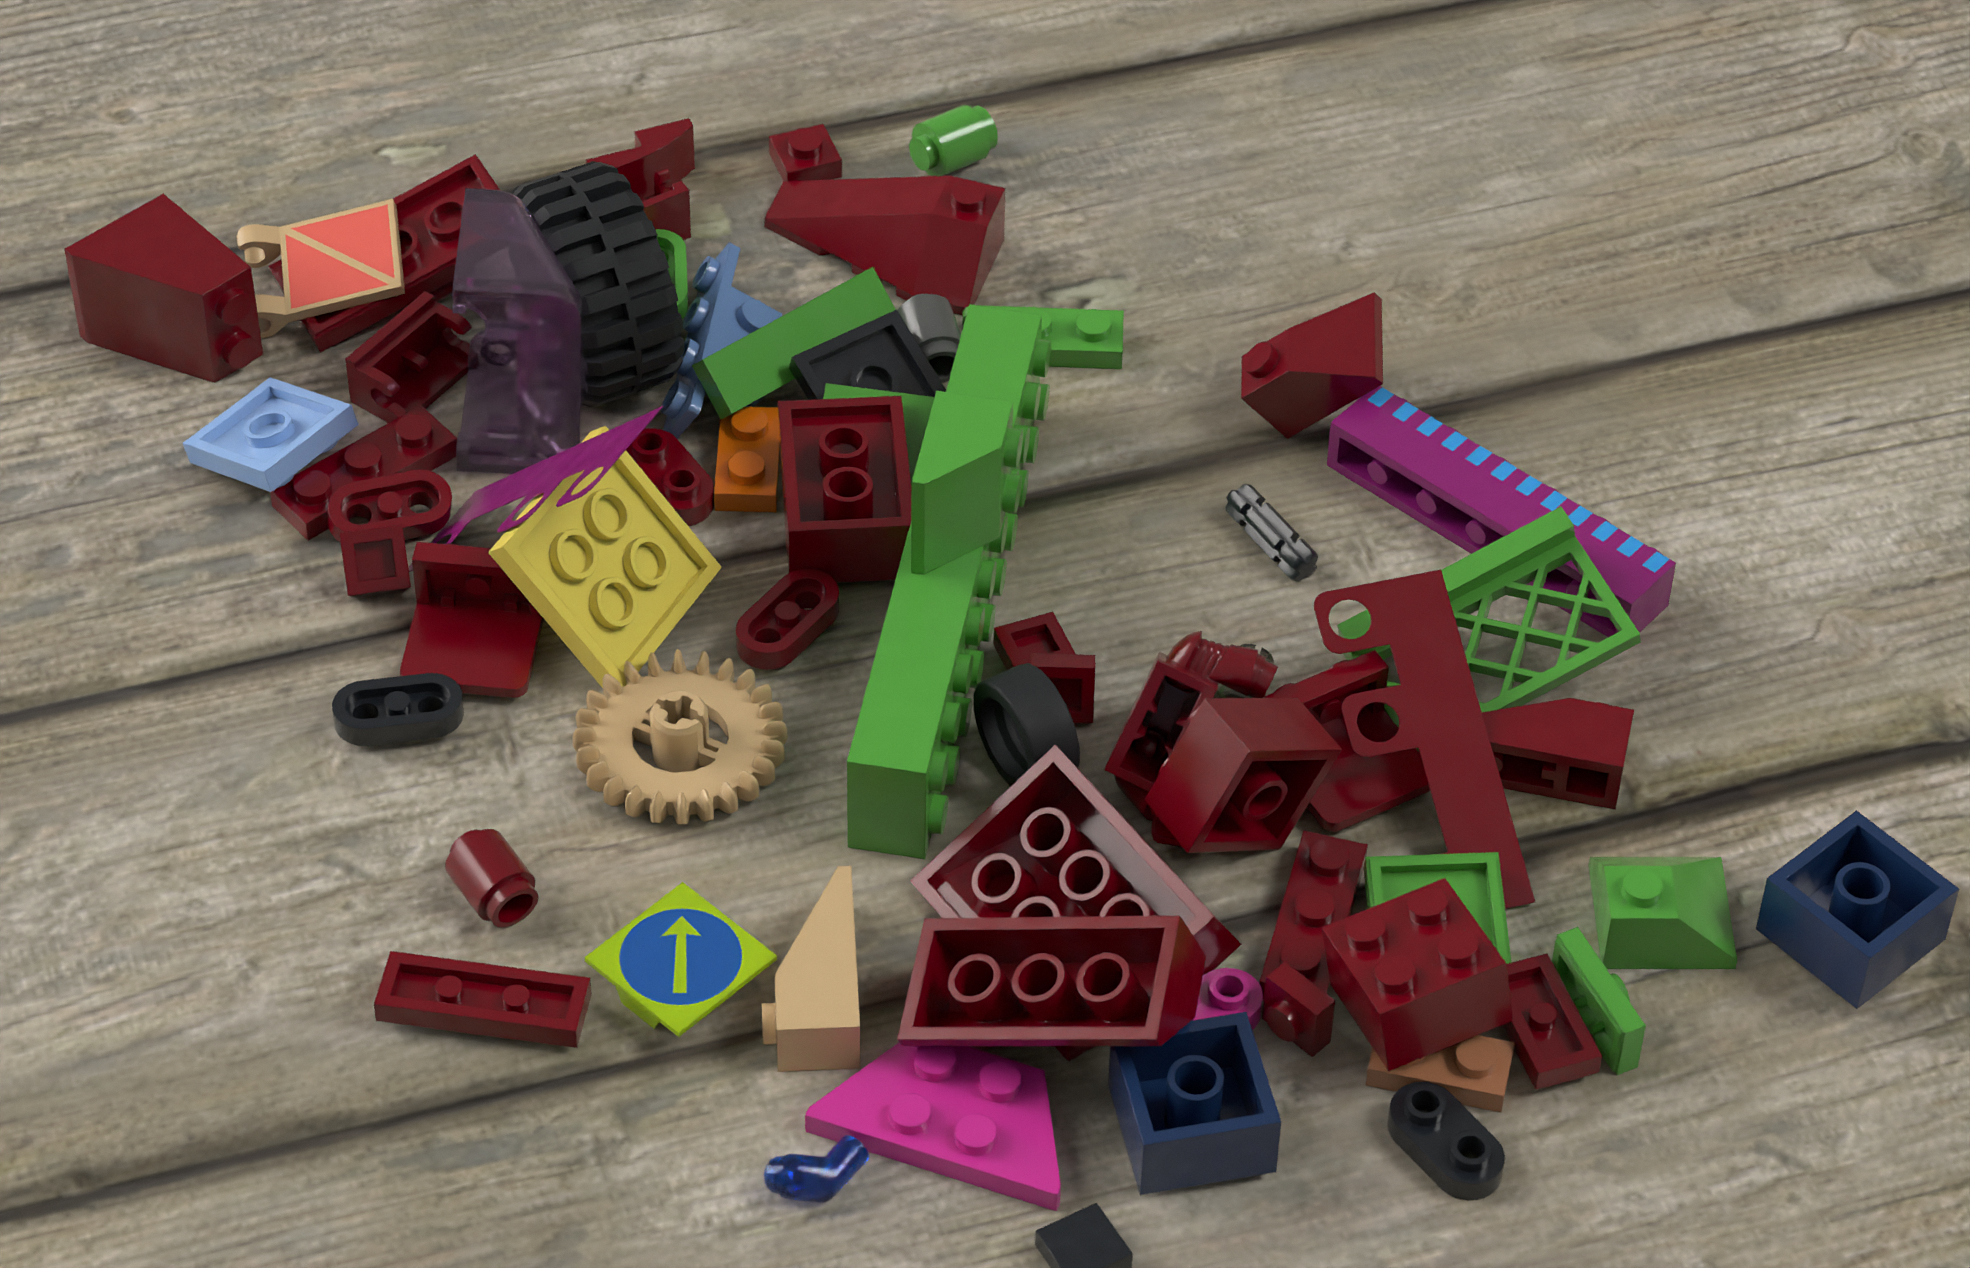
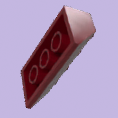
(1052, 981)

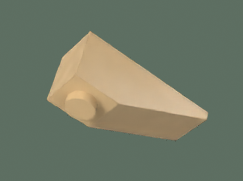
(817, 988)

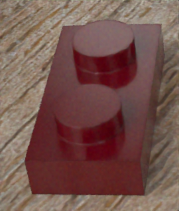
(1547, 1025)

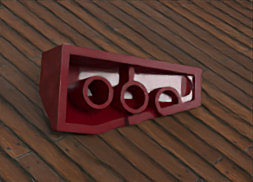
(912, 230)

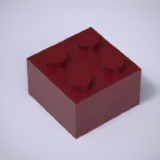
(1242, 774)
(1417, 974)

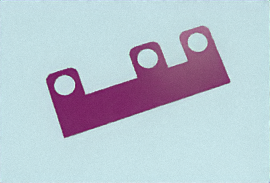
(546, 476)

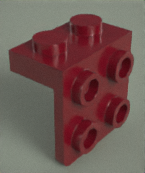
(470, 622)
(1357, 784)

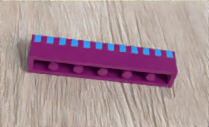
(1483, 497)

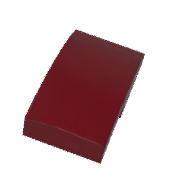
(655, 150)

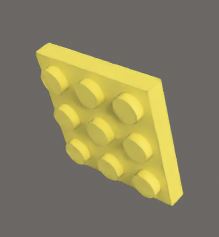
(607, 566)

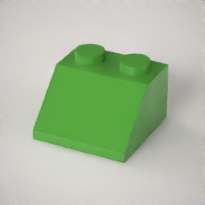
(963, 478)

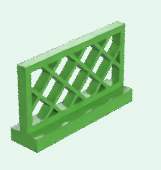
(1505, 570)

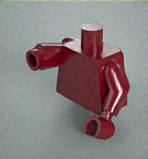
(1164, 707)

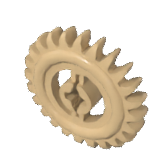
(672, 717)

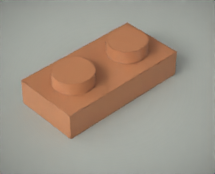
(1470, 1070)

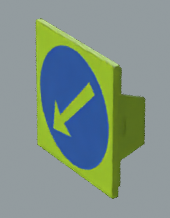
(679, 960)

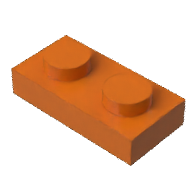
(748, 461)

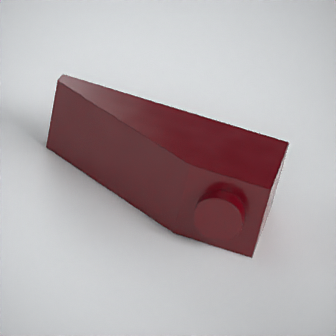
(1562, 749)

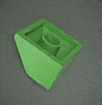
(1662, 913)

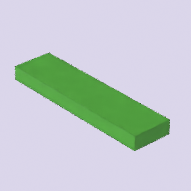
(762, 358)

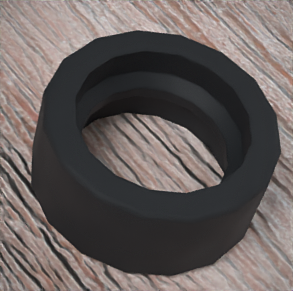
(1022, 719)

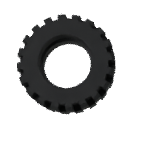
(621, 275)

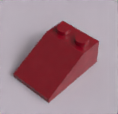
(845, 486)

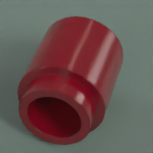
(492, 877)

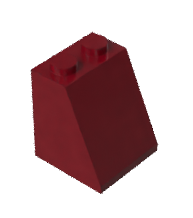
(165, 293)

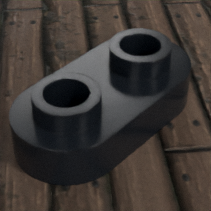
(398, 709)
(1440, 1137)

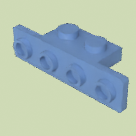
(712, 322)

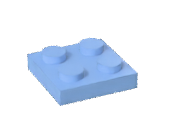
(270, 434)

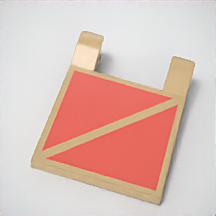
(327, 262)

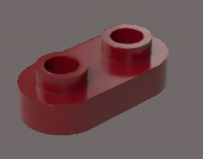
(672, 467)
(388, 503)
(779, 626)

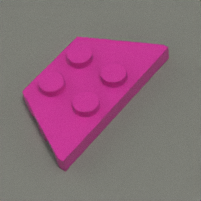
(952, 1116)

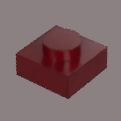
(805, 154)
(374, 560)
(1032, 635)
(1074, 680)
(1298, 1009)

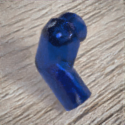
(815, 1177)

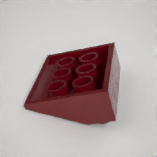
(1062, 852)

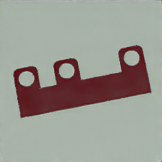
(1435, 714)

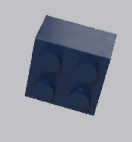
(1856, 909)
(1196, 1106)

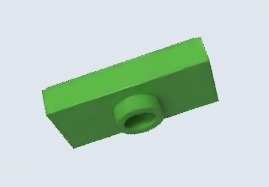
(1600, 1001)

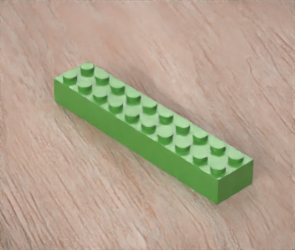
(938, 619)

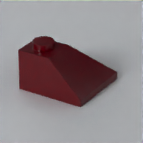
(1315, 366)

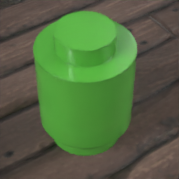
(953, 140)

